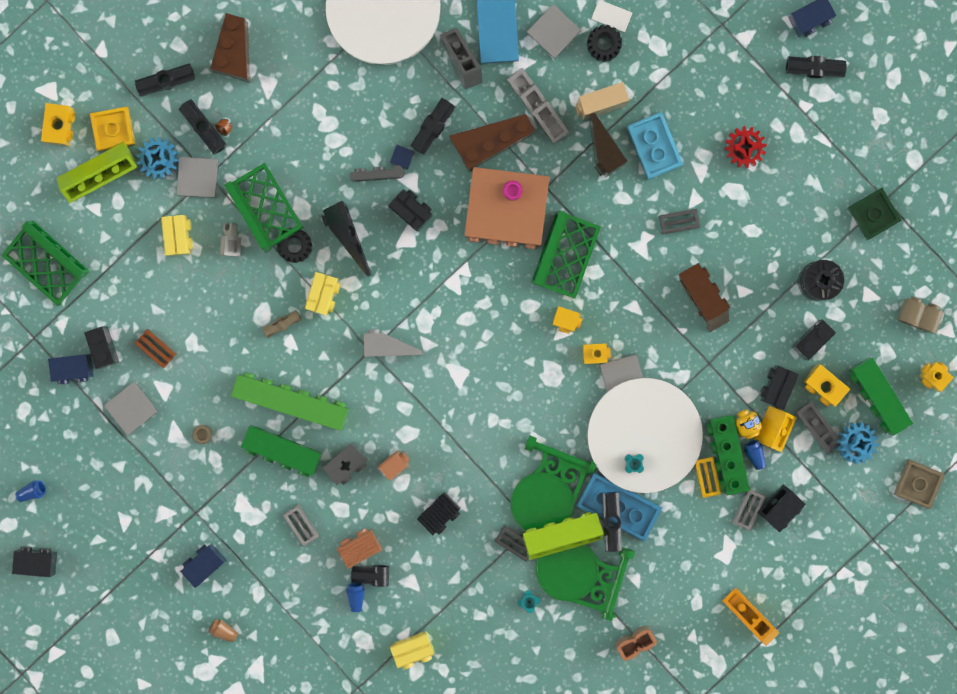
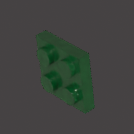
(874, 213)

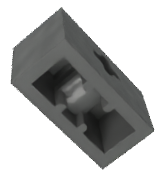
(334, 467)

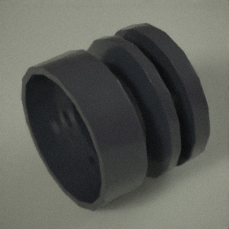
(811, 274)

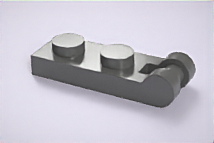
(378, 173)
(818, 427)

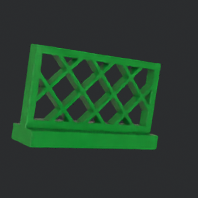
(249, 215)
(551, 246)
(51, 248)

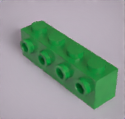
(880, 396)
(281, 450)
(728, 454)

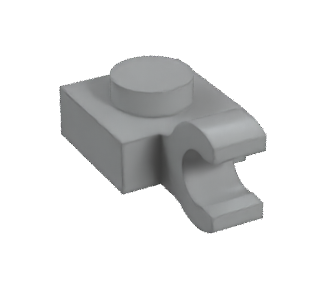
(230, 244)

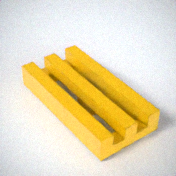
(700, 479)

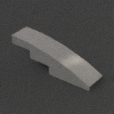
(537, 105)

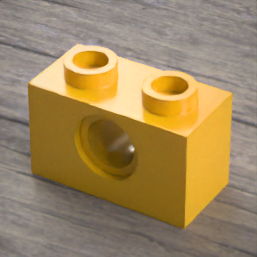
(53, 114)
(836, 390)

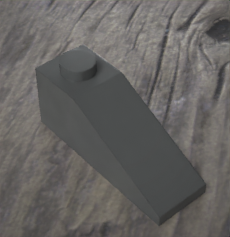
(462, 59)

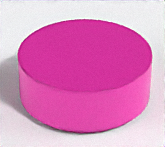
(512, 190)

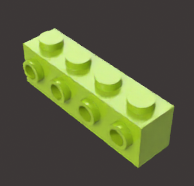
(96, 172)
(563, 536)

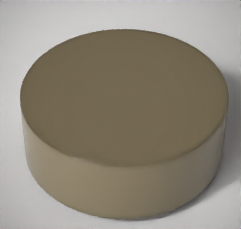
(202, 434)

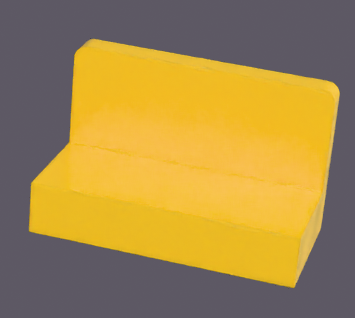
(775, 428)

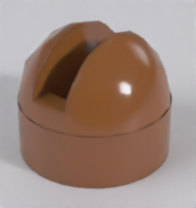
(223, 127)

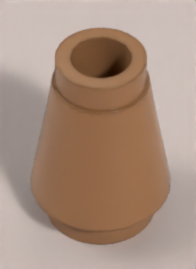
(222, 631)

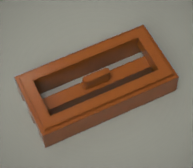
(143, 338)

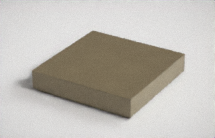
(919, 484)

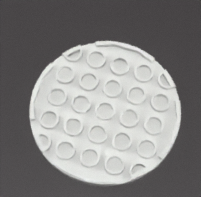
(383, 28)
(646, 420)

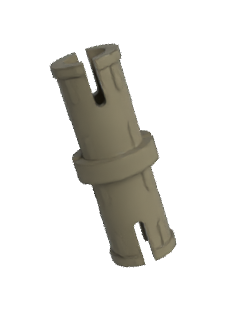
(281, 323)

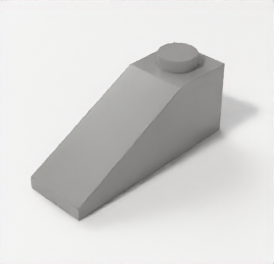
(384, 345)

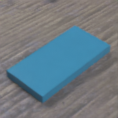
(497, 31)
(636, 512)

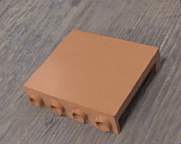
(502, 220)

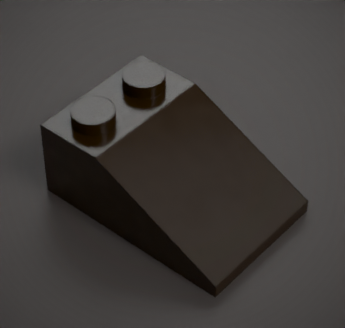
(606, 152)

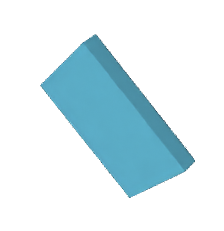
(654, 145)

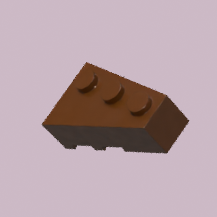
(232, 49)
(705, 296)

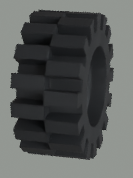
(604, 54)
(300, 255)

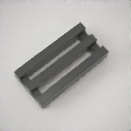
(663, 224)
(512, 550)

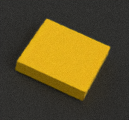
(112, 128)

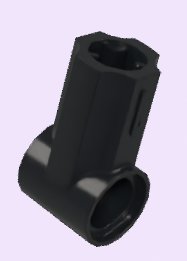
(376, 575)

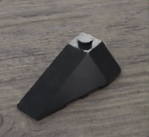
(342, 226)

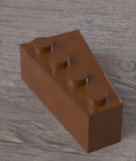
(488, 141)

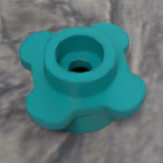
(634, 468)
(529, 596)

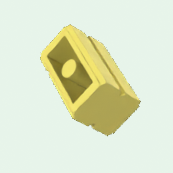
(176, 235)
(322, 293)
(412, 650)

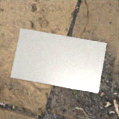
(611, 15)

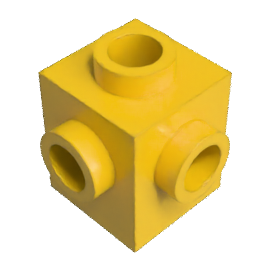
(935, 376)

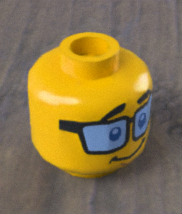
(748, 424)

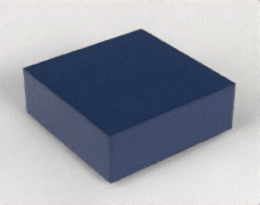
(402, 157)

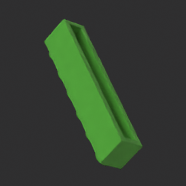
(290, 402)

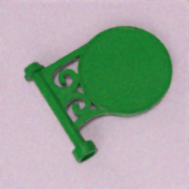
(545, 496)
(574, 573)

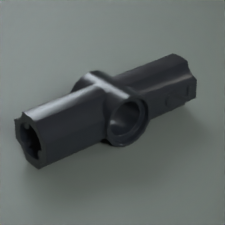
(816, 67)
(153, 84)
(195, 118)
(432, 126)
(612, 534)

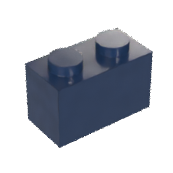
(811, 17)
(71, 367)
(203, 565)

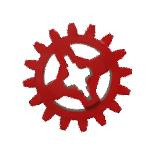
(753, 146)

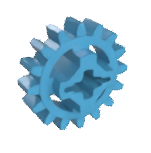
(153, 164)
(855, 441)

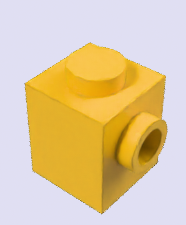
(567, 320)
(596, 353)

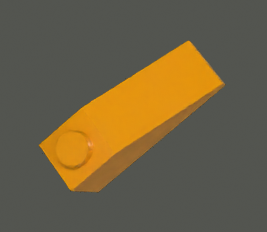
(750, 616)

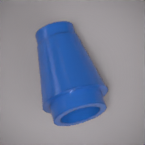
(755, 453)
(32, 491)
(355, 596)

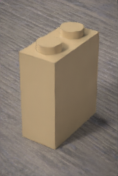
(602, 101)

